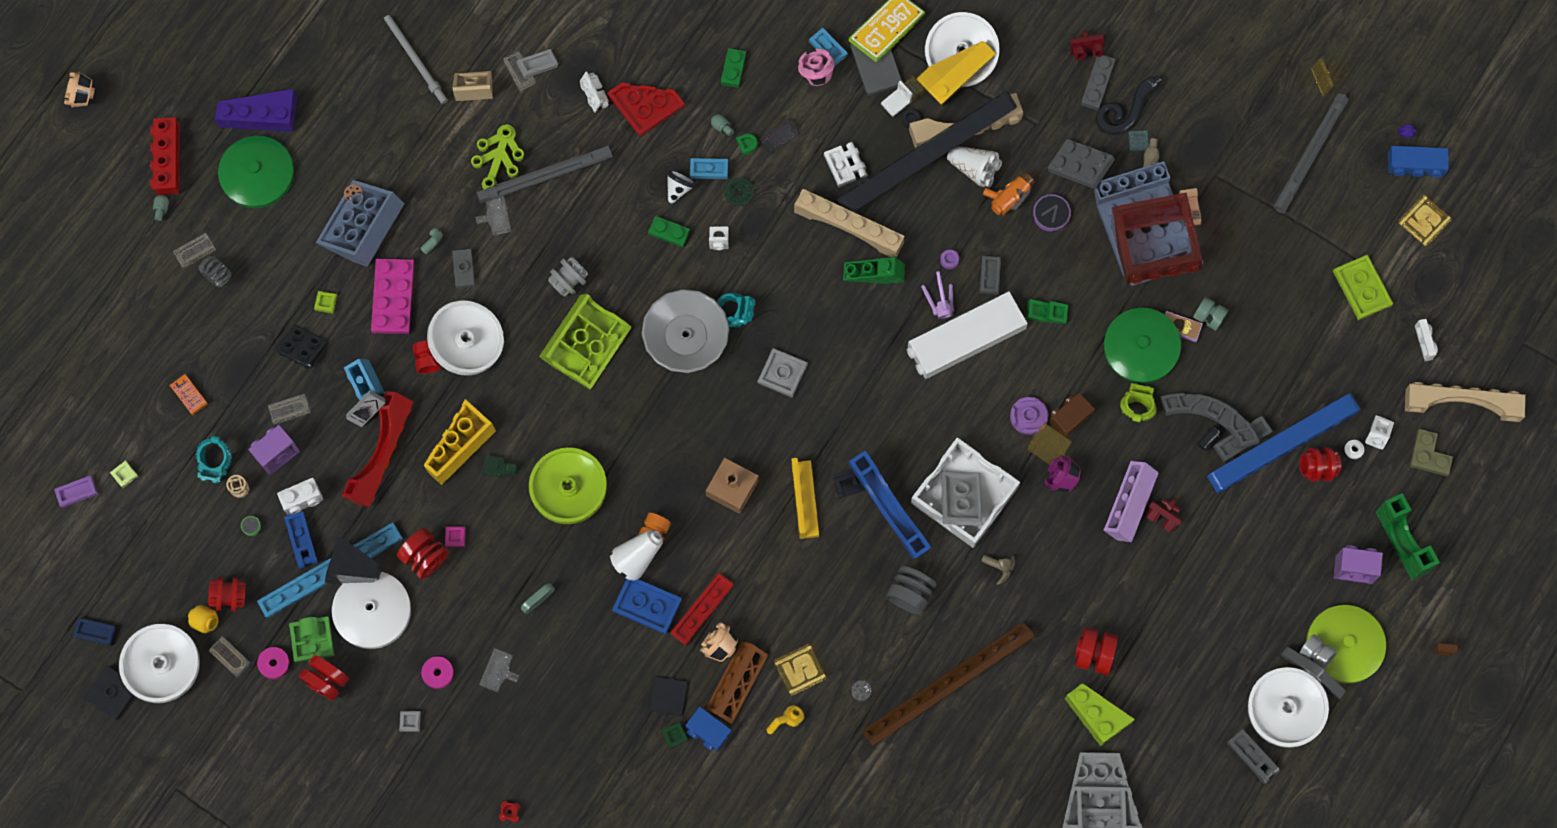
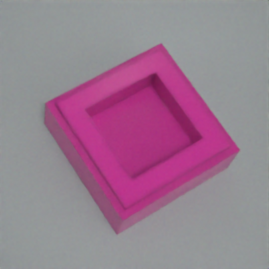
(455, 536)

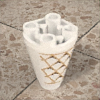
(976, 164)

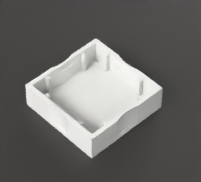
(995, 484)

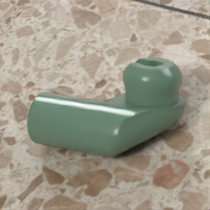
(433, 241)

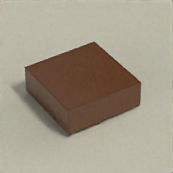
(1445, 649)

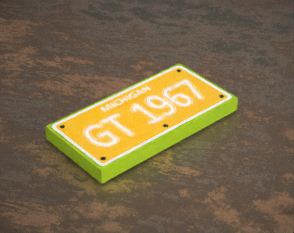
(886, 27)

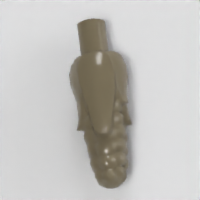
(1151, 153)

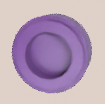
(949, 259)

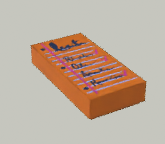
(188, 394)

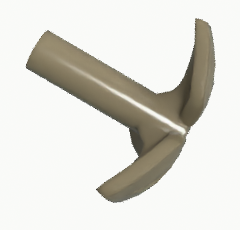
(1003, 564)

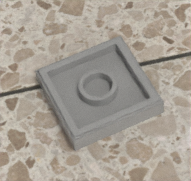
(782, 372)

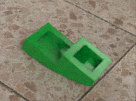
(1047, 312)

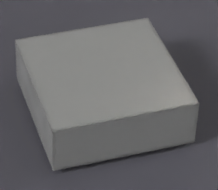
(410, 721)

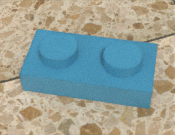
(824, 41)
(708, 168)

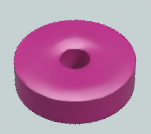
(267, 657)
(431, 666)

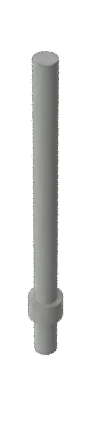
(433, 86)

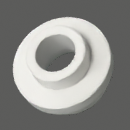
(1350, 453)

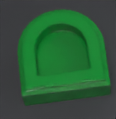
(747, 143)

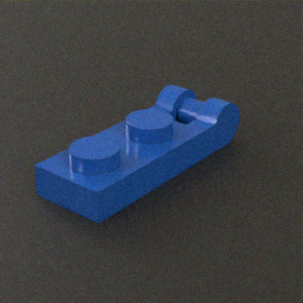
(301, 539)

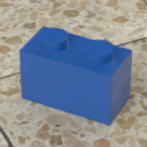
(708, 729)

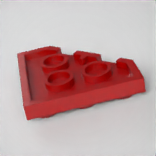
(645, 105)

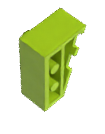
(1097, 714)

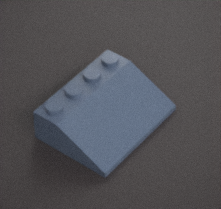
(361, 226)

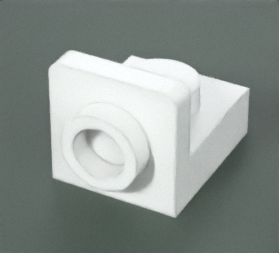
(1379, 432)

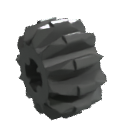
(215, 271)

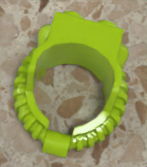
(1139, 394)

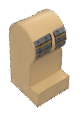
(1193, 201)

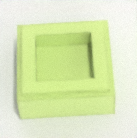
(124, 474)

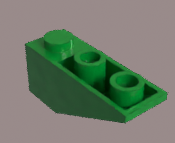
(875, 271)

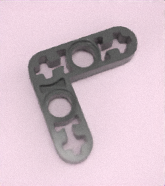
(1315, 671)

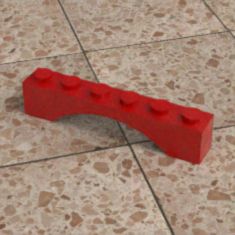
(393, 414)

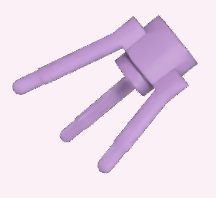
(943, 308)

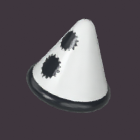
(678, 185)

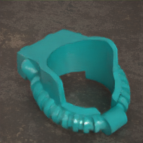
(745, 308)
(206, 471)

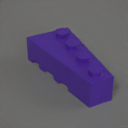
(259, 112)

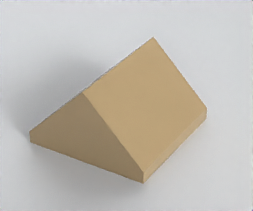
(473, 86)

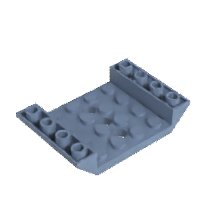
(1139, 186)

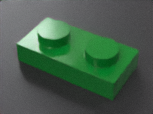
(733, 68)
(668, 231)

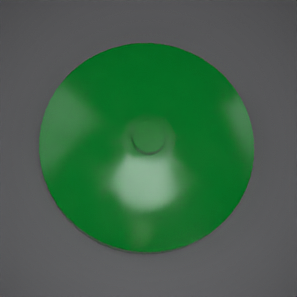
(256, 171)
(1142, 345)

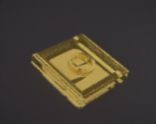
(1424, 220)
(800, 669)

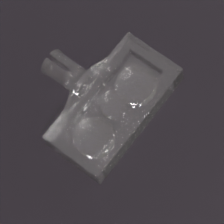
(496, 216)
(497, 671)

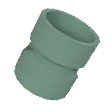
(1210, 313)

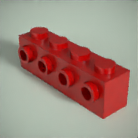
(165, 156)

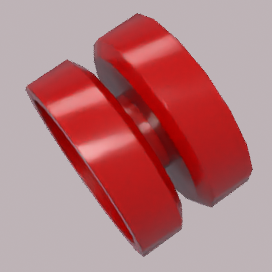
(322, 679)

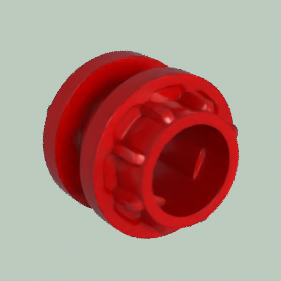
(1320, 464)
(226, 593)

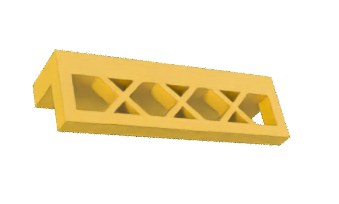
(805, 499)

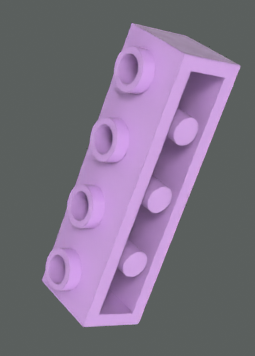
(1131, 501)

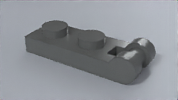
(1253, 756)

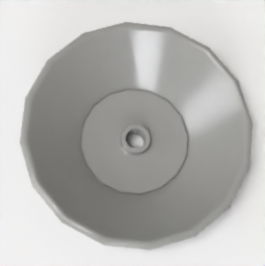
(685, 313)

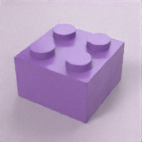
(273, 449)
(1358, 565)

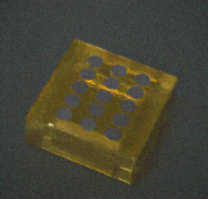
(915, 87)

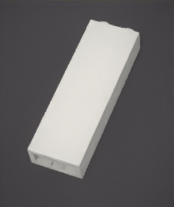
(966, 335)

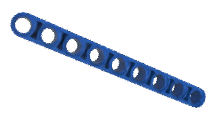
(1283, 443)

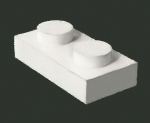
(1427, 345)

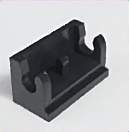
(847, 483)

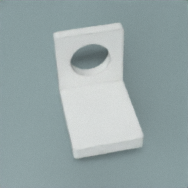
(897, 100)
(718, 243)

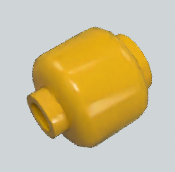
(203, 619)

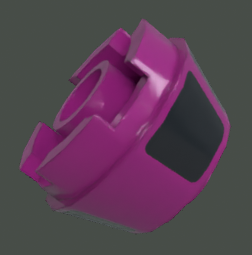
(1063, 474)

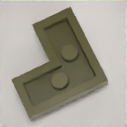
(1425, 457)

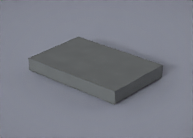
(876, 76)

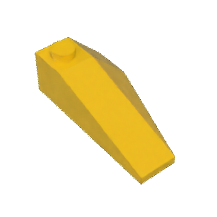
(950, 74)

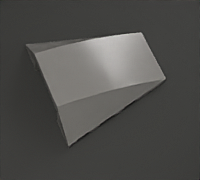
(1100, 794)

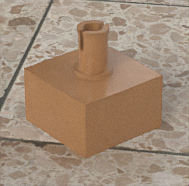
(732, 485)

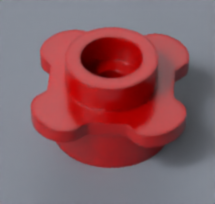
(504, 811)

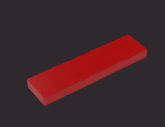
(702, 609)

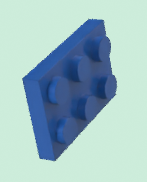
(647, 605)

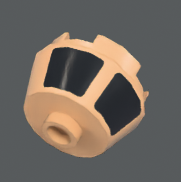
(78, 90)
(719, 643)

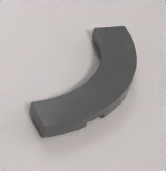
(1214, 410)

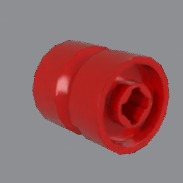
(425, 361)

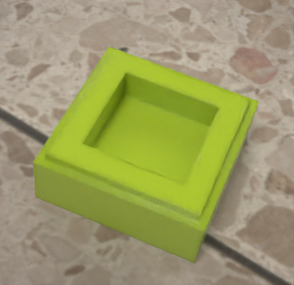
(325, 302)

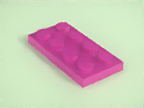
(392, 296)

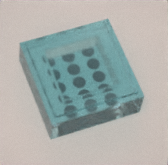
(1138, 140)

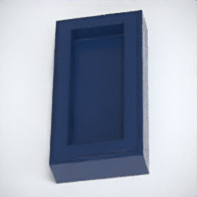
(94, 631)

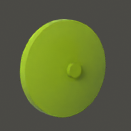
(567, 485)
(1355, 637)

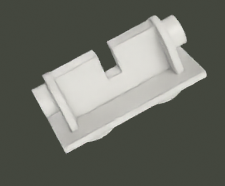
(590, 84)

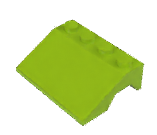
(585, 341)

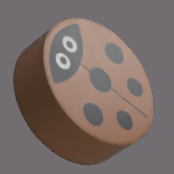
(354, 190)

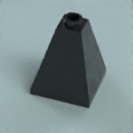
(351, 565)

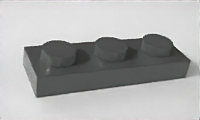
(1097, 82)
(1229, 446)

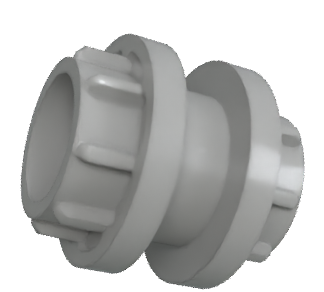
(567, 276)

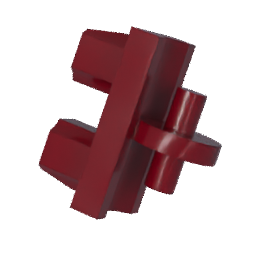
(1087, 44)
(1157, 510)

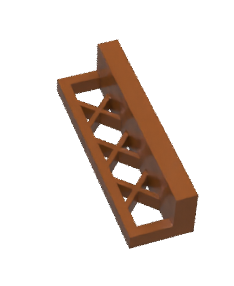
(733, 679)

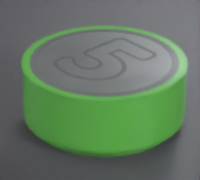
(251, 525)

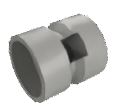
(1317, 652)

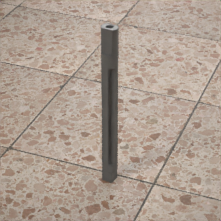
(1310, 154)
(544, 174)

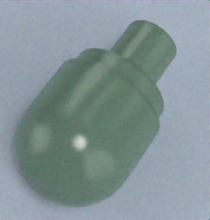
(721, 124)
(160, 206)

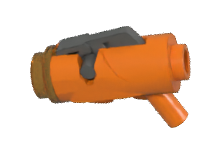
(1012, 195)

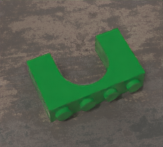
(1393, 519)

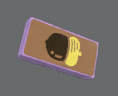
(1186, 327)

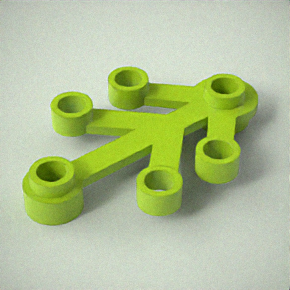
(498, 154)

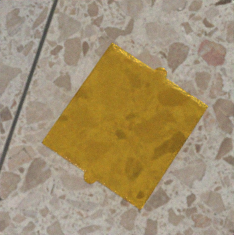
(1322, 76)
(1048, 444)

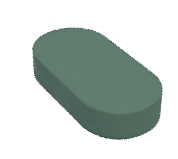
(537, 598)

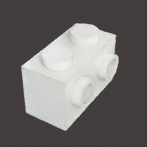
(300, 496)

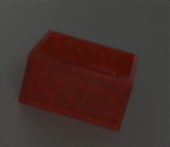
(1148, 214)

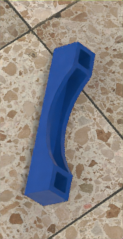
(888, 505)

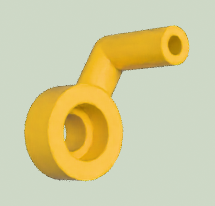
(792, 716)

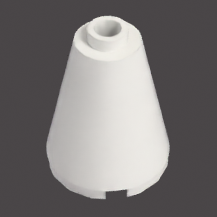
(636, 554)

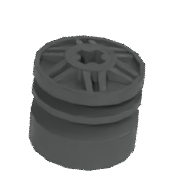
(911, 589)

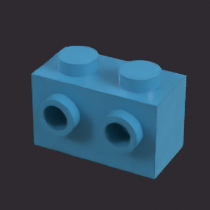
(363, 378)

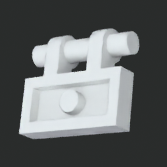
(840, 167)

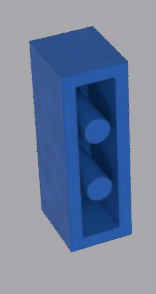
(1418, 161)

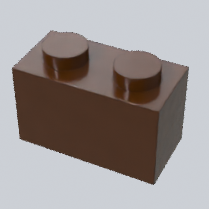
(1071, 415)

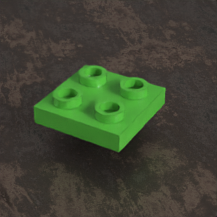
(311, 637)

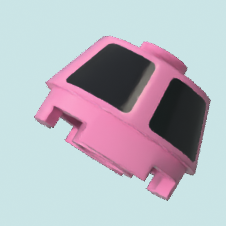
(816, 67)

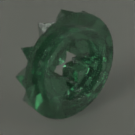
(738, 183)

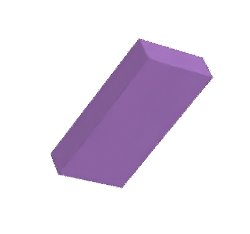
(76, 491)

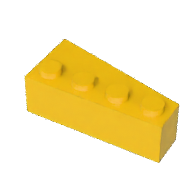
(459, 442)

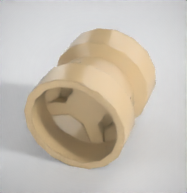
(241, 488)

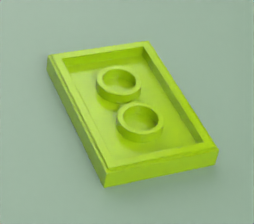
(1362, 287)

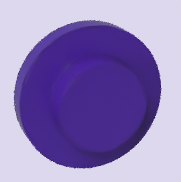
(1407, 131)

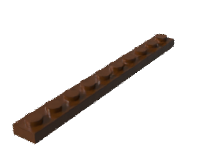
(947, 683)

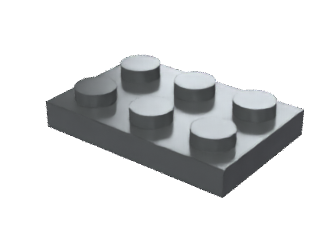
(1081, 163)

